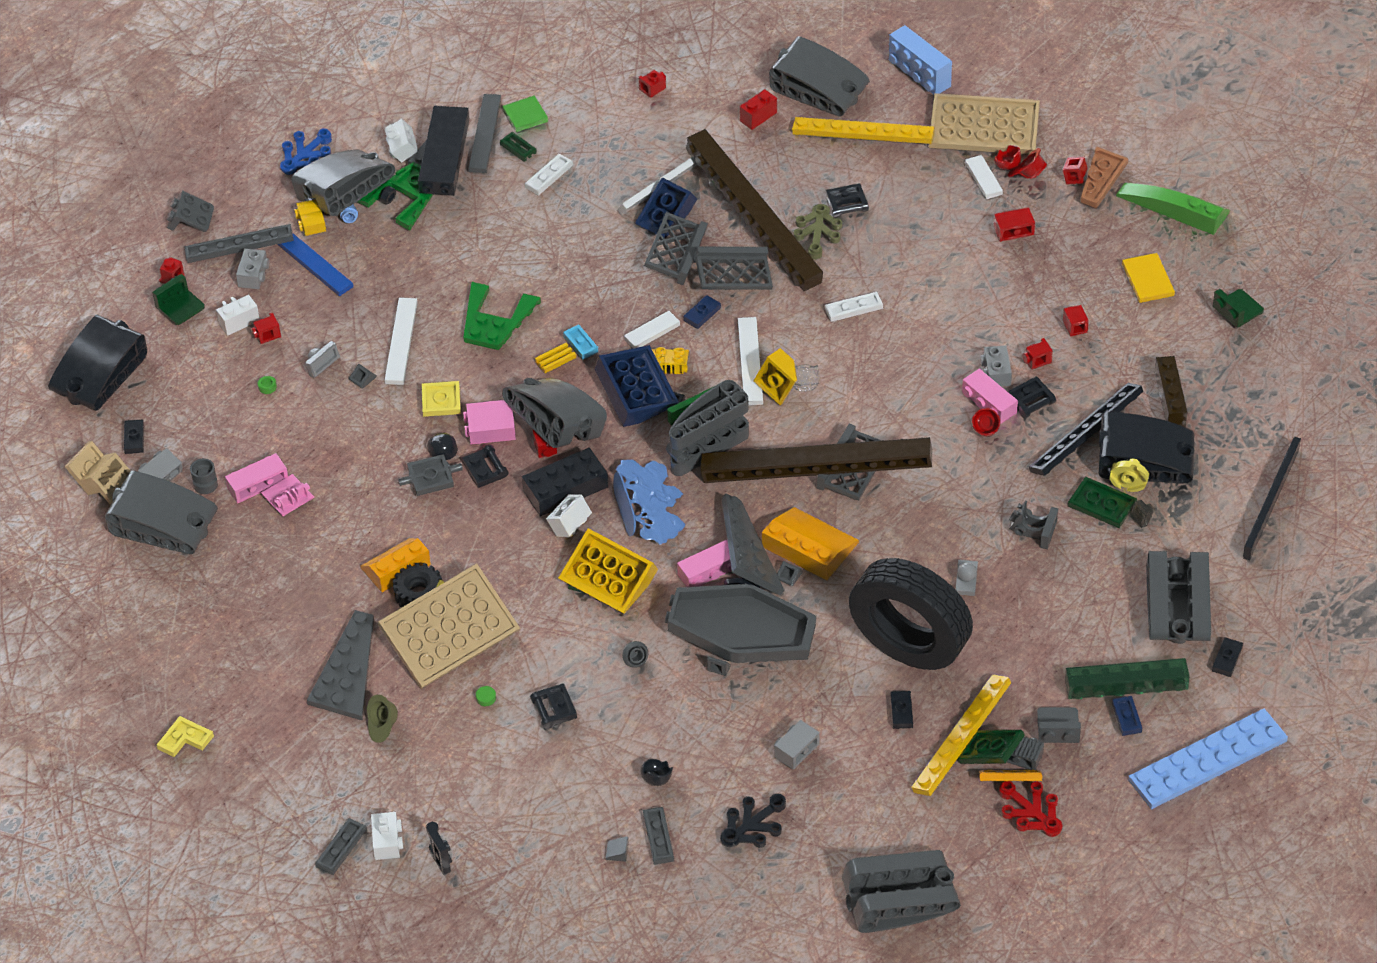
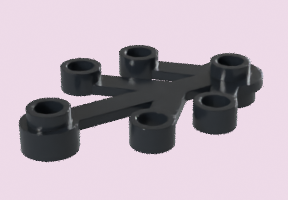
(753, 823)

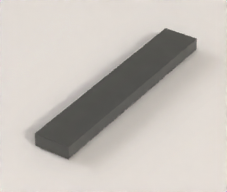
(485, 133)
(238, 243)

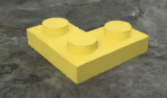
(184, 732)

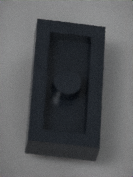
(134, 436)
(1227, 657)
(901, 709)

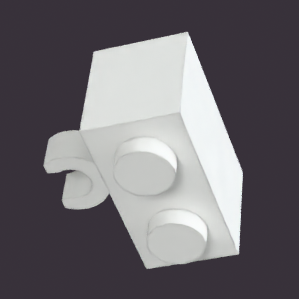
(401, 140)
(237, 314)
(569, 516)
(385, 835)

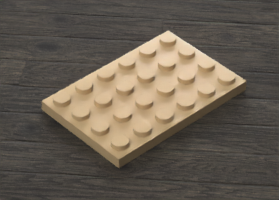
(984, 123)
(448, 626)

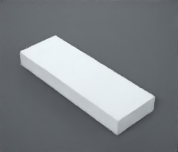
(548, 174)
(983, 177)
(853, 306)
(652, 330)

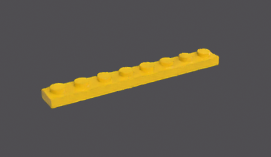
(863, 130)
(961, 735)

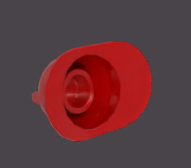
(1030, 166)

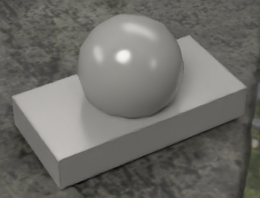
(322, 358)
(966, 577)

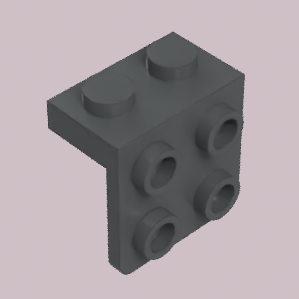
(190, 211)
(1058, 725)

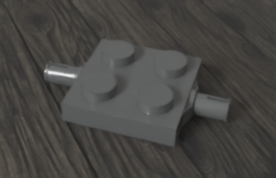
(430, 475)

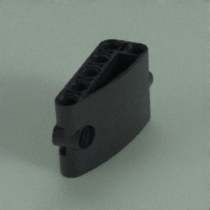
(98, 362)
(1156, 443)

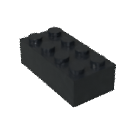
(572, 475)

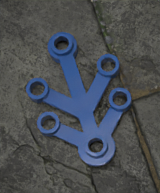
(290, 165)

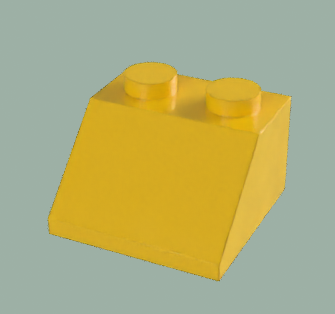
(777, 376)

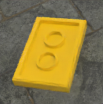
(1148, 277)

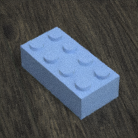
(920, 60)

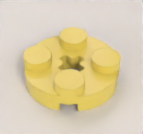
(1122, 472)

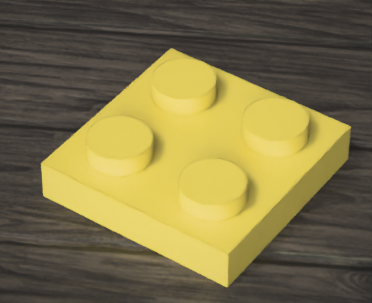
(441, 398)

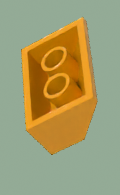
(385, 566)

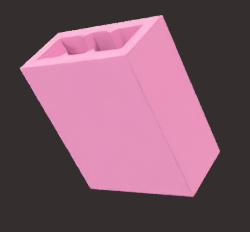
(489, 422)

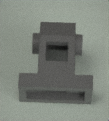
(1045, 524)

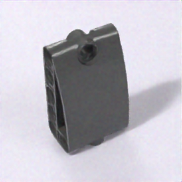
(817, 77)
(341, 179)
(556, 410)
(708, 426)
(159, 513)
(1178, 597)
(899, 889)

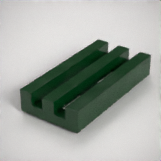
(515, 147)

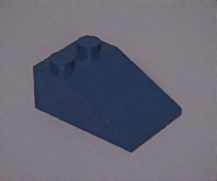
(665, 198)

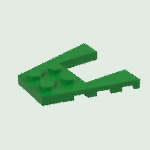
(407, 183)
(492, 330)

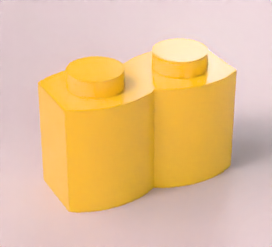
(310, 217)

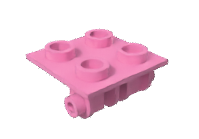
(288, 495)

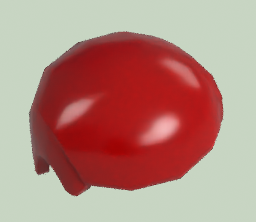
(1008, 159)
(986, 422)

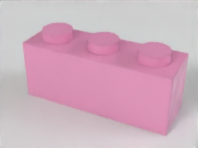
(989, 394)
(256, 478)
(705, 565)

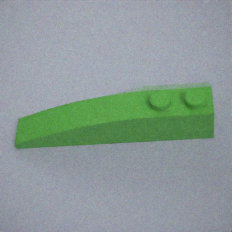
(1176, 205)

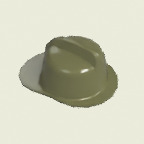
(381, 717)

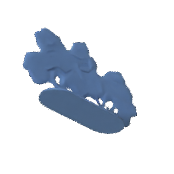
(651, 496)

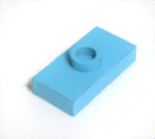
(580, 342)

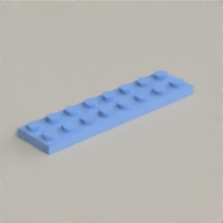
(1207, 758)

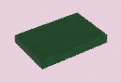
(1102, 502)
(991, 747)

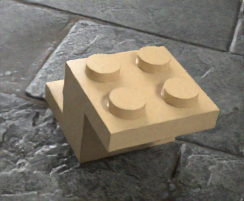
(97, 471)

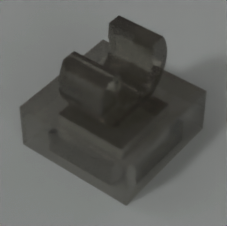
(1142, 513)

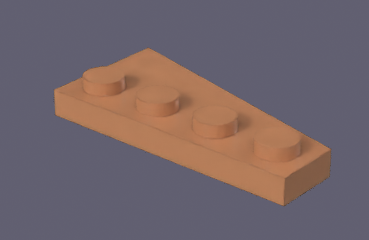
(1102, 175)

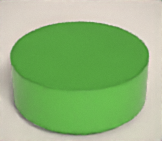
(267, 384)
(485, 696)

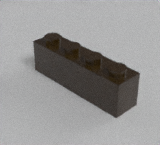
(1170, 390)

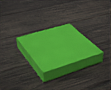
(525, 113)

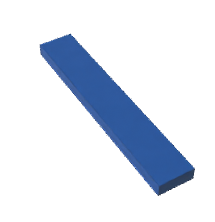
(317, 265)

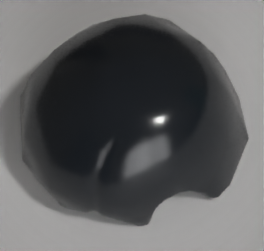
(442, 444)
(656, 772)

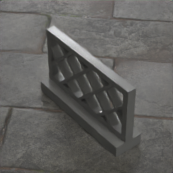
(732, 256)
(687, 259)
(824, 481)

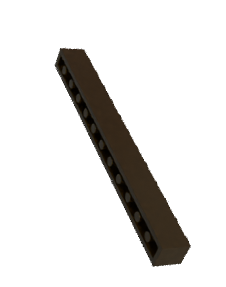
(754, 210)
(816, 460)

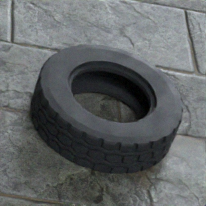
(924, 593)

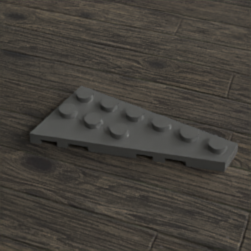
(745, 547)
(345, 675)

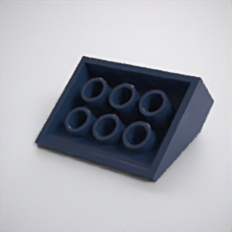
(635, 384)

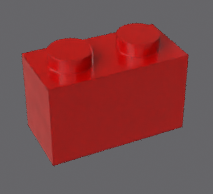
(758, 109)
(1014, 224)

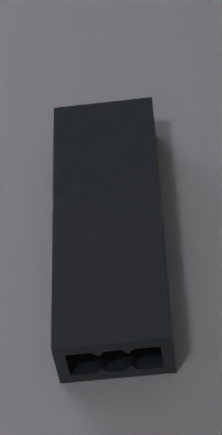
(443, 150)

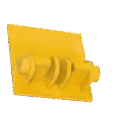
(676, 357)

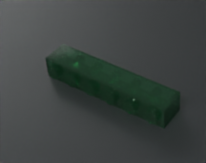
(1127, 678)

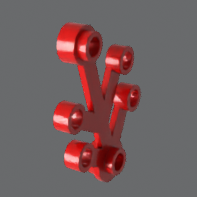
(1031, 810)

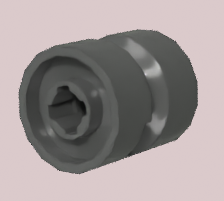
(203, 476)

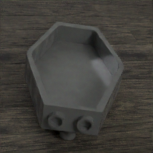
(741, 623)

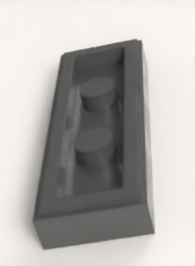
(658, 835)
(340, 846)

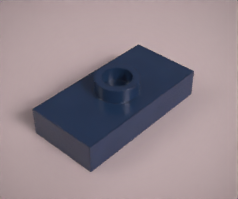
(702, 312)
(1127, 715)

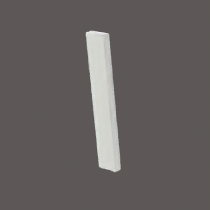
(647, 192)
(401, 341)
(750, 358)

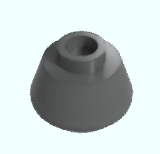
(635, 654)

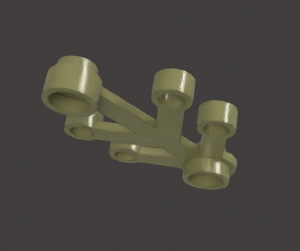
(819, 212)

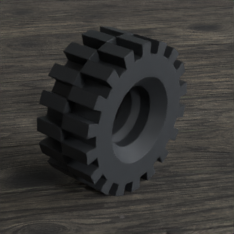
(412, 578)

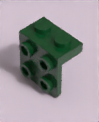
(177, 301)
(1237, 306)

